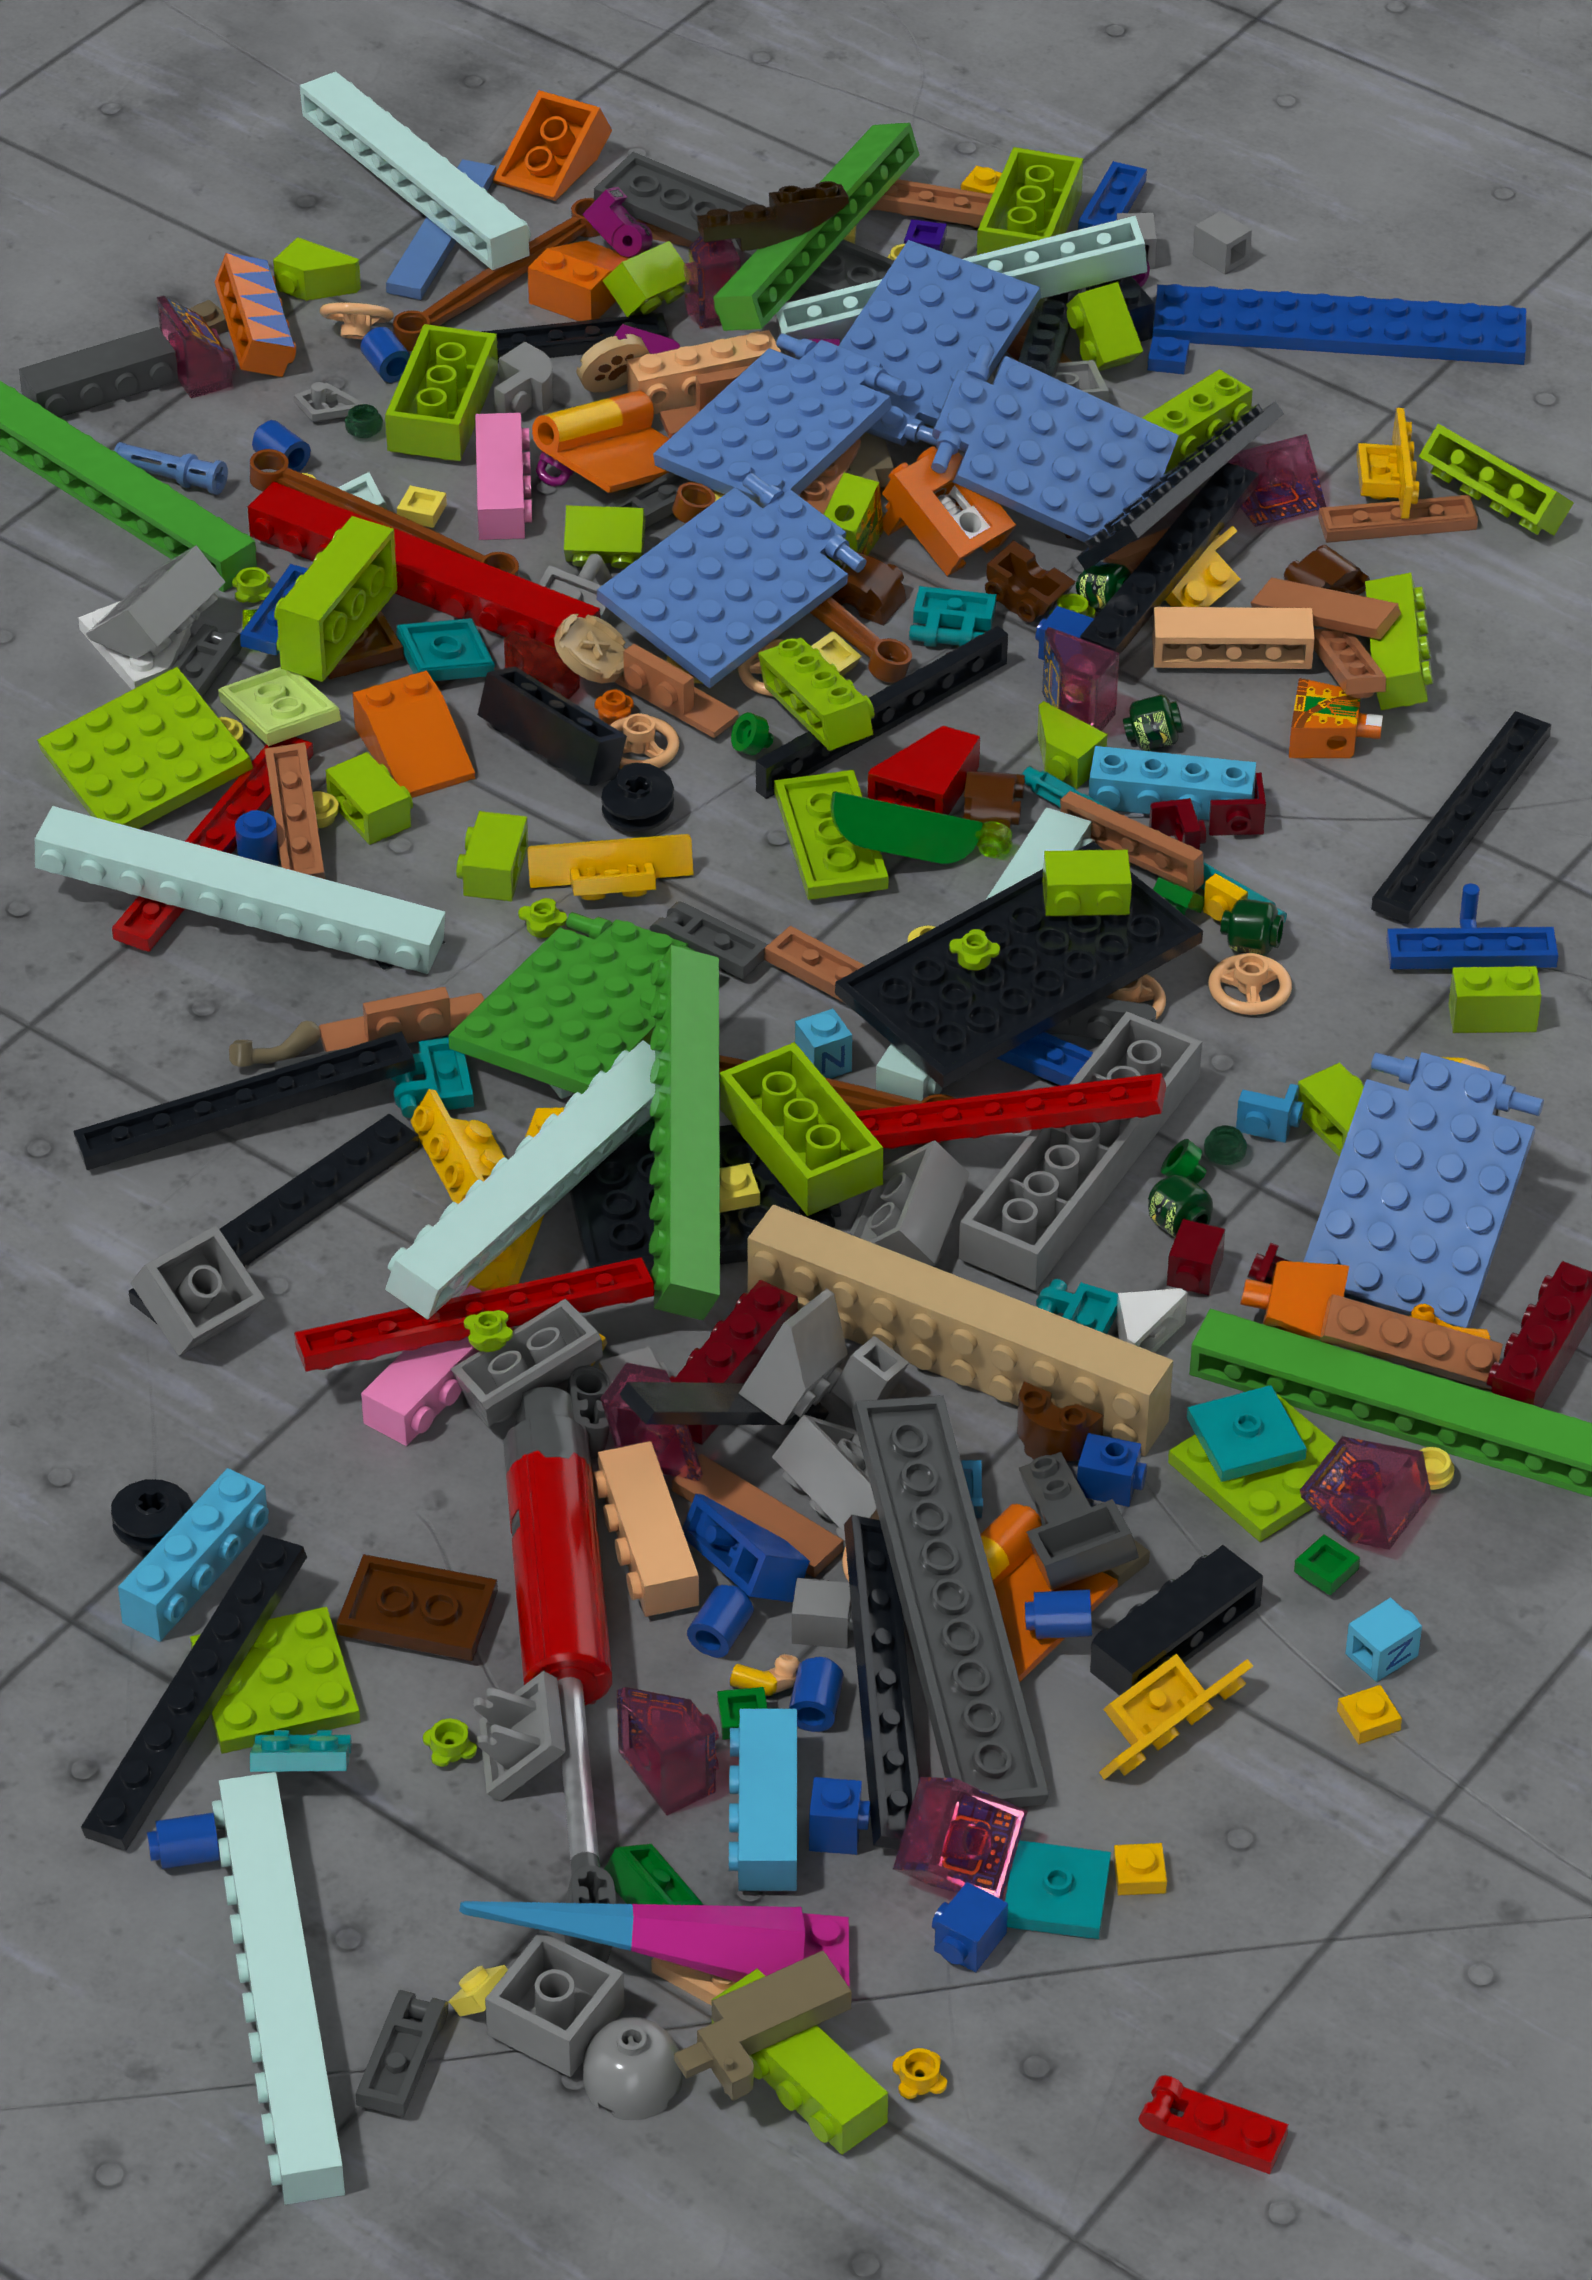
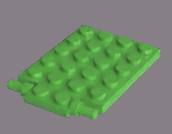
(570, 1004)

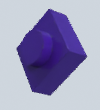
(927, 233)

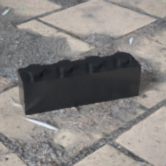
(551, 726)
(1177, 1620)

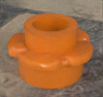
(613, 706)

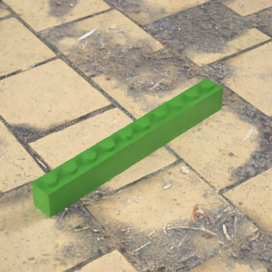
(779, 270)
(118, 487)
(685, 1133)
(1396, 1400)

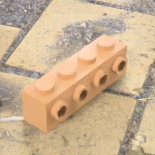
(671, 375)
(1233, 637)
(646, 1529)

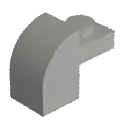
(524, 381)

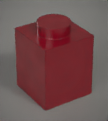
(1195, 1257)

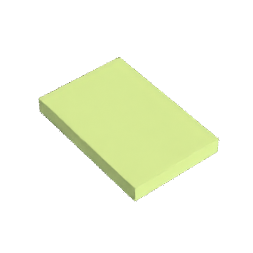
(279, 705)

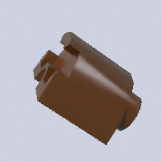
(1327, 570)
(1023, 584)
(874, 590)
(993, 796)
(1053, 1429)

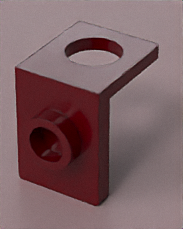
(1239, 815)

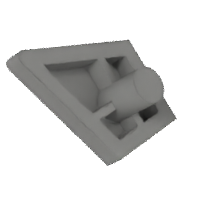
(325, 402)

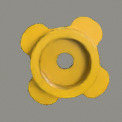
(919, 2062)

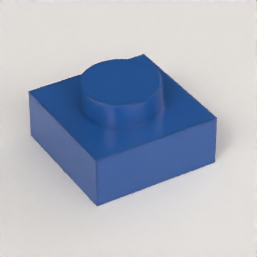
(1168, 355)

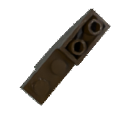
(789, 216)

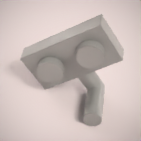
(580, 586)

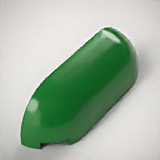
(903, 829)

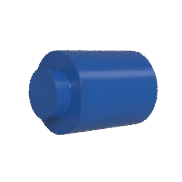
(385, 353)
(277, 437)
(257, 837)
(1060, 1614)
(720, 1620)
(816, 1693)
(184, 1841)

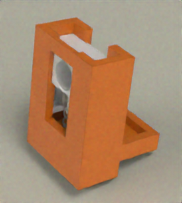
(941, 510)

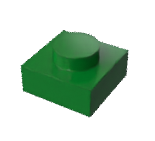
(1179, 896)
(1327, 1564)
(731, 1702)

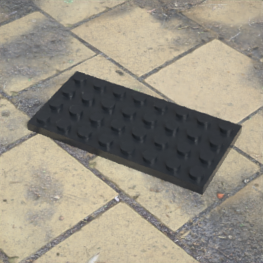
(1045, 973)

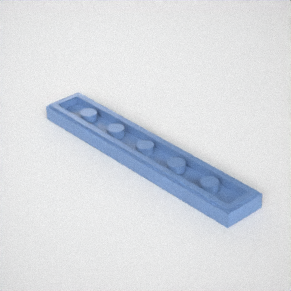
(431, 245)

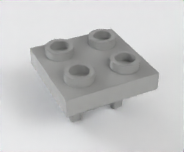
(519, 1733)

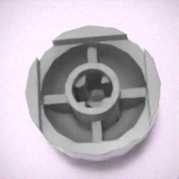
(631, 2068)

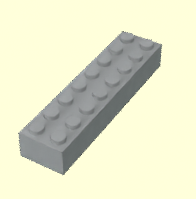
(1068, 1172)

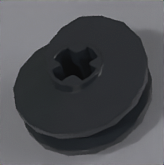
(638, 798)
(147, 1512)

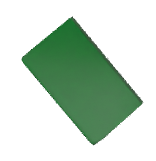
(647, 1878)

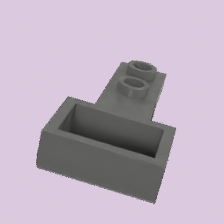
(1074, 1536)

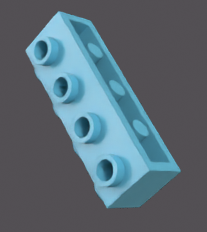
(1137, 778)
(193, 1554)
(767, 1800)

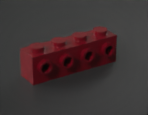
(1547, 1337)
(738, 1342)

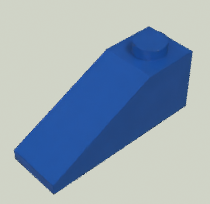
(744, 1551)

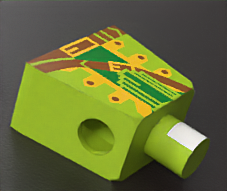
(857, 511)

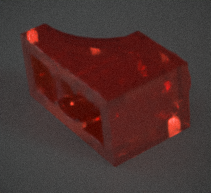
(541, 663)

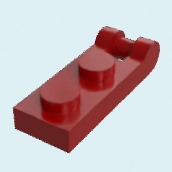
(1213, 2125)

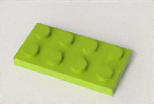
(823, 856)

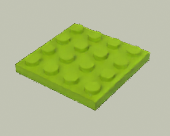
(145, 752)

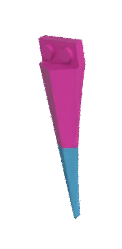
(701, 1937)

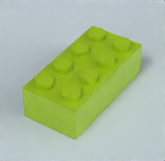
(1031, 199)
(441, 392)
(336, 598)
(801, 1128)

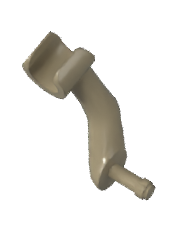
(304, 1036)

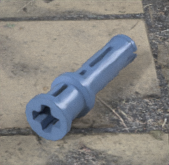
(183, 469)

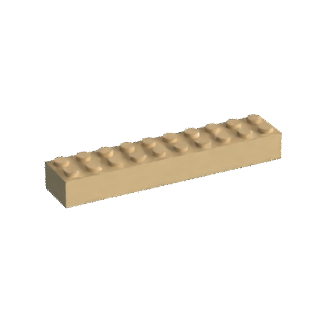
(963, 1327)

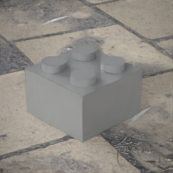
(197, 1290)
(554, 2002)

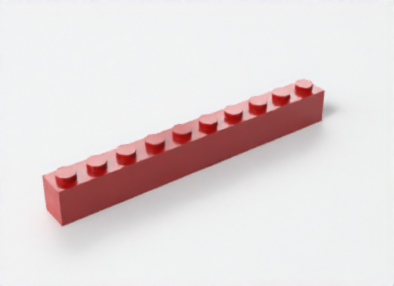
(423, 569)

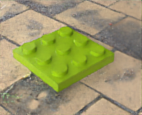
(1263, 1499)
(287, 1682)

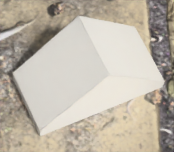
(1150, 1316)

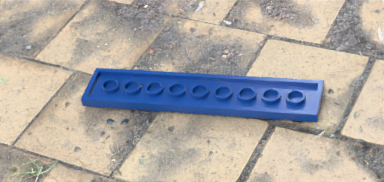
(1341, 324)

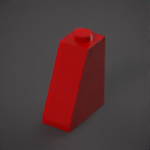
(928, 772)

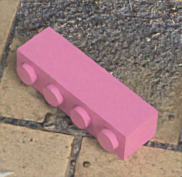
(500, 476)
(415, 1388)

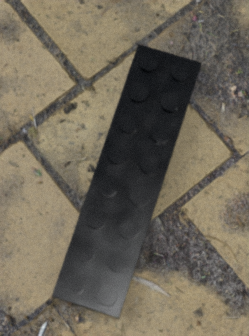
(1178, 483)

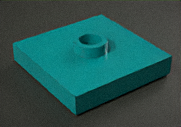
(445, 649)
(1246, 1433)
(1057, 1889)

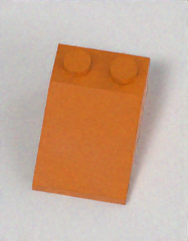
(553, 146)
(571, 280)
(412, 733)

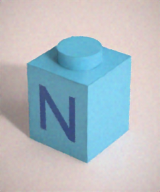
(825, 1043)
(1383, 1639)

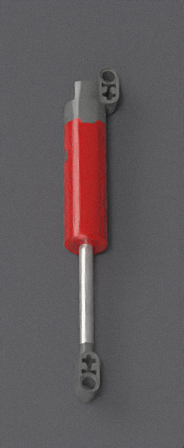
(563, 1591)

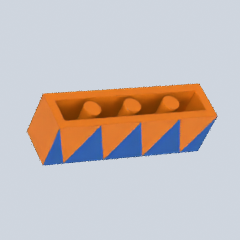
(254, 315)

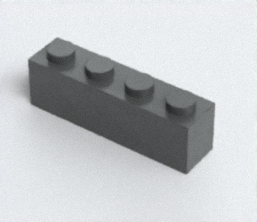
(101, 373)

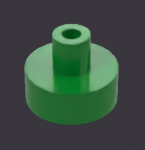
(751, 734)
(1184, 1161)

